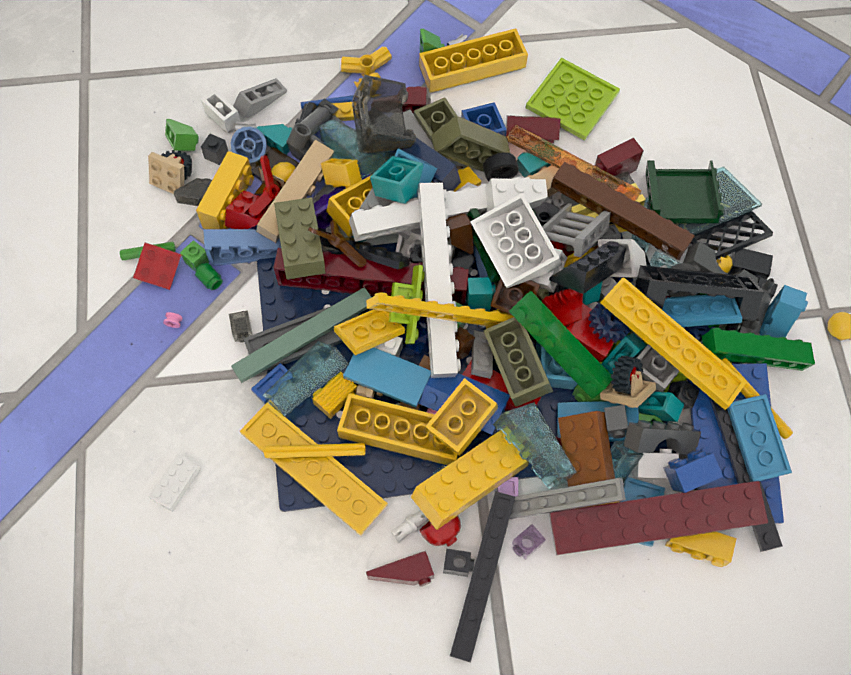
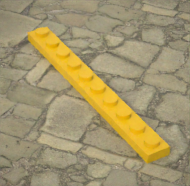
(434, 310)

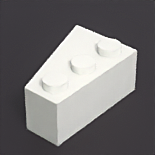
(502, 190)

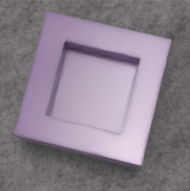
(509, 487)

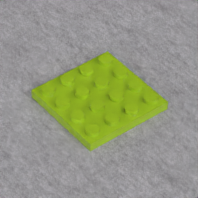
(573, 97)

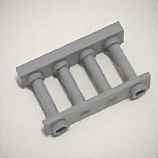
(584, 239)

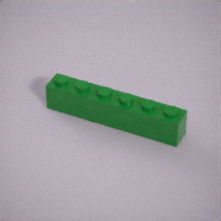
(561, 345)
(759, 349)

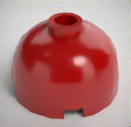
(444, 535)

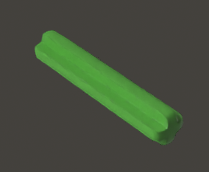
(132, 253)

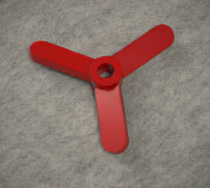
(269, 192)

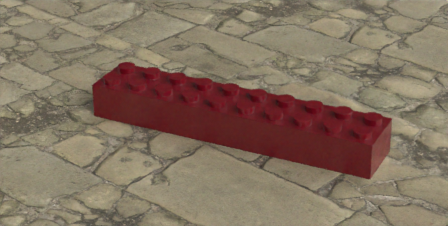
(346, 277)
(658, 518)

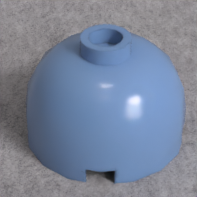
(249, 143)

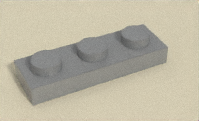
(481, 356)

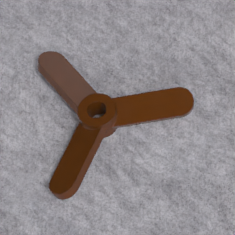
(340, 242)

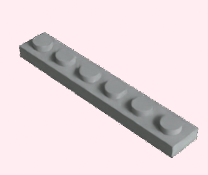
(568, 498)

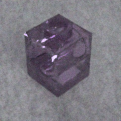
(534, 536)

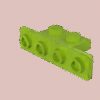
(409, 292)

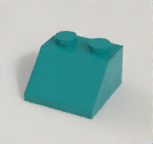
(397, 179)

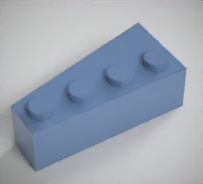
(237, 246)

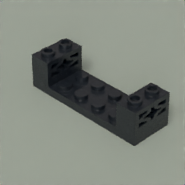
(657, 280)

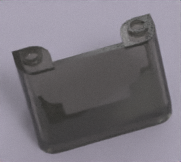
(380, 116)

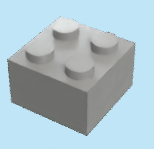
(657, 369)

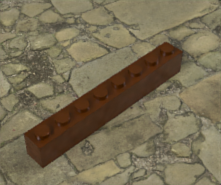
(624, 212)

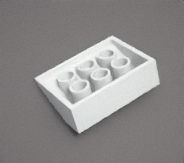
(516, 242)

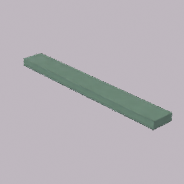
(301, 335)

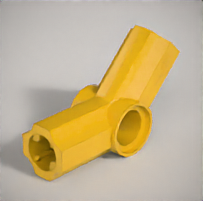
(367, 63)

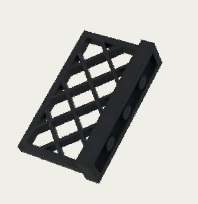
(738, 244)

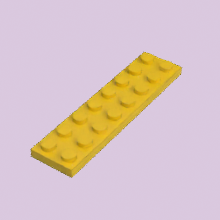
(674, 343)
(320, 476)

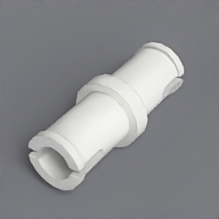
(410, 525)

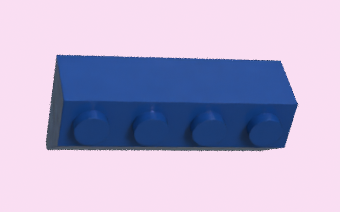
(439, 390)

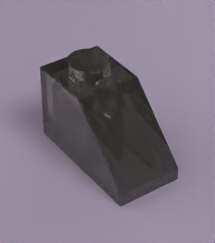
(192, 192)

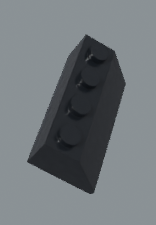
(591, 268)

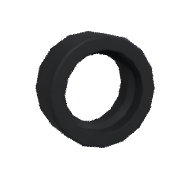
(500, 166)

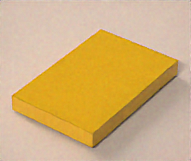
(368, 331)

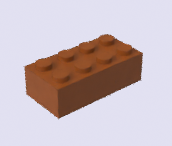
(587, 447)

